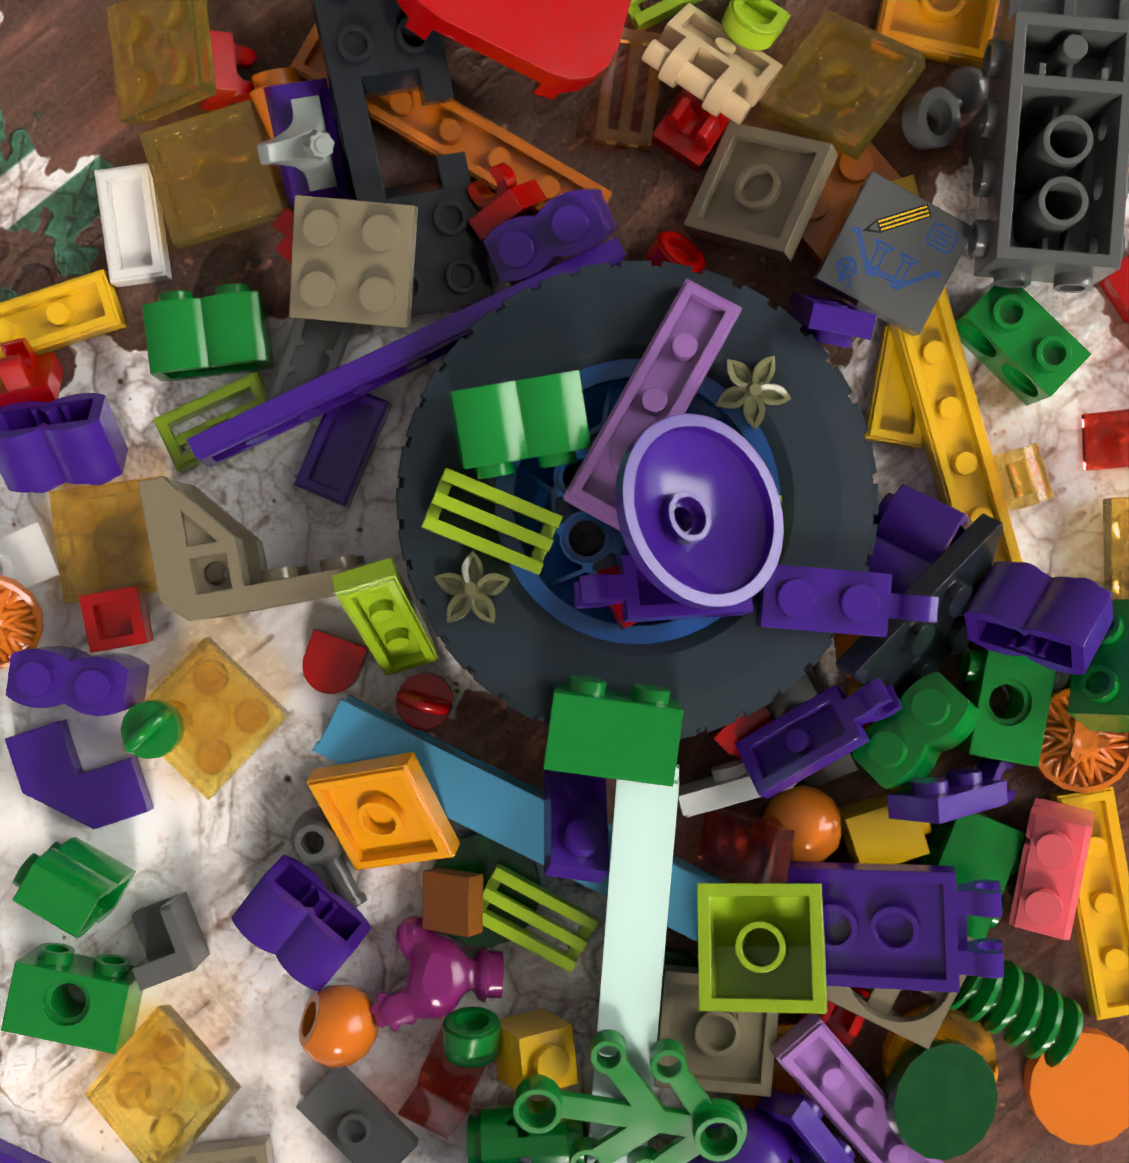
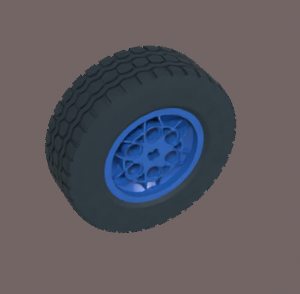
(602, 328)

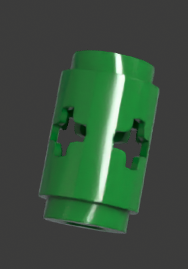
(497, 1138)

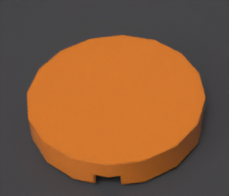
(1085, 1094)

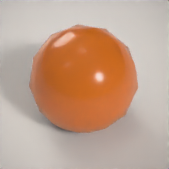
(813, 818)
(338, 1026)

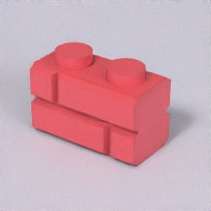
(1051, 868)

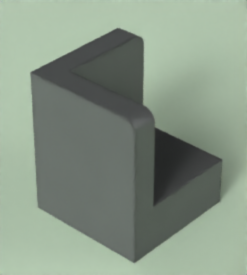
(169, 939)

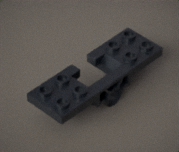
(375, 56)

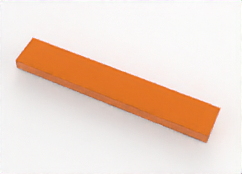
(455, 129)

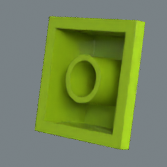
(761, 948)

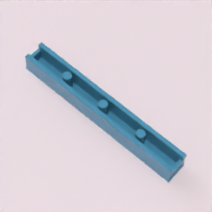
(482, 795)

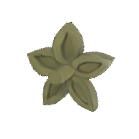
(752, 390)
(472, 590)

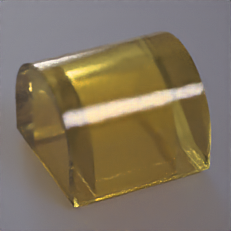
(1023, 477)

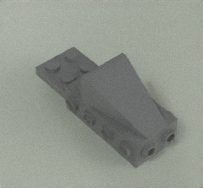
(1052, 145)

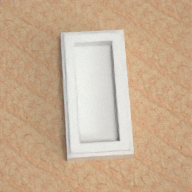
(132, 226)

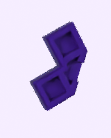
(53, 775)

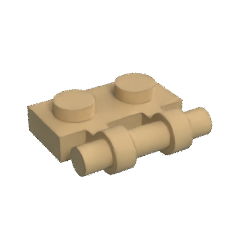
(710, 65)

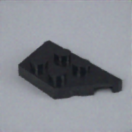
(919, 646)

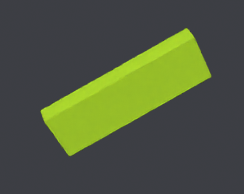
(385, 616)

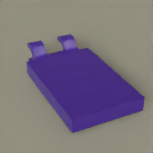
(902, 925)

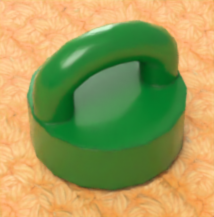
(152, 729)
(471, 1037)

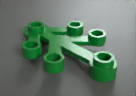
(641, 1113)

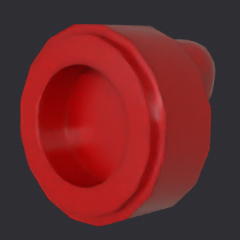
(676, 249)
(424, 701)

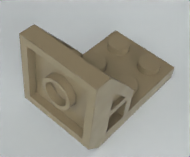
(198, 540)

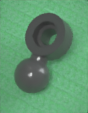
(933, 114)

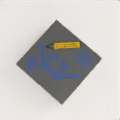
(893, 254)

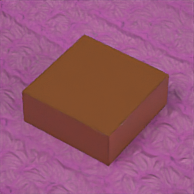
(453, 901)

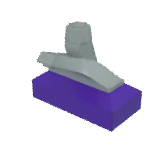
(304, 141)

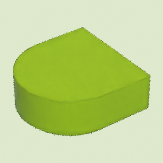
(754, 23)

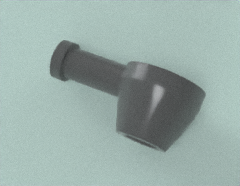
(328, 857)

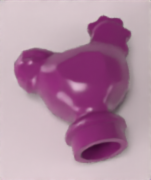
(436, 977)

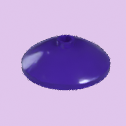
(723, 508)

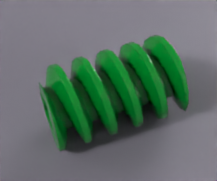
(1025, 1012)

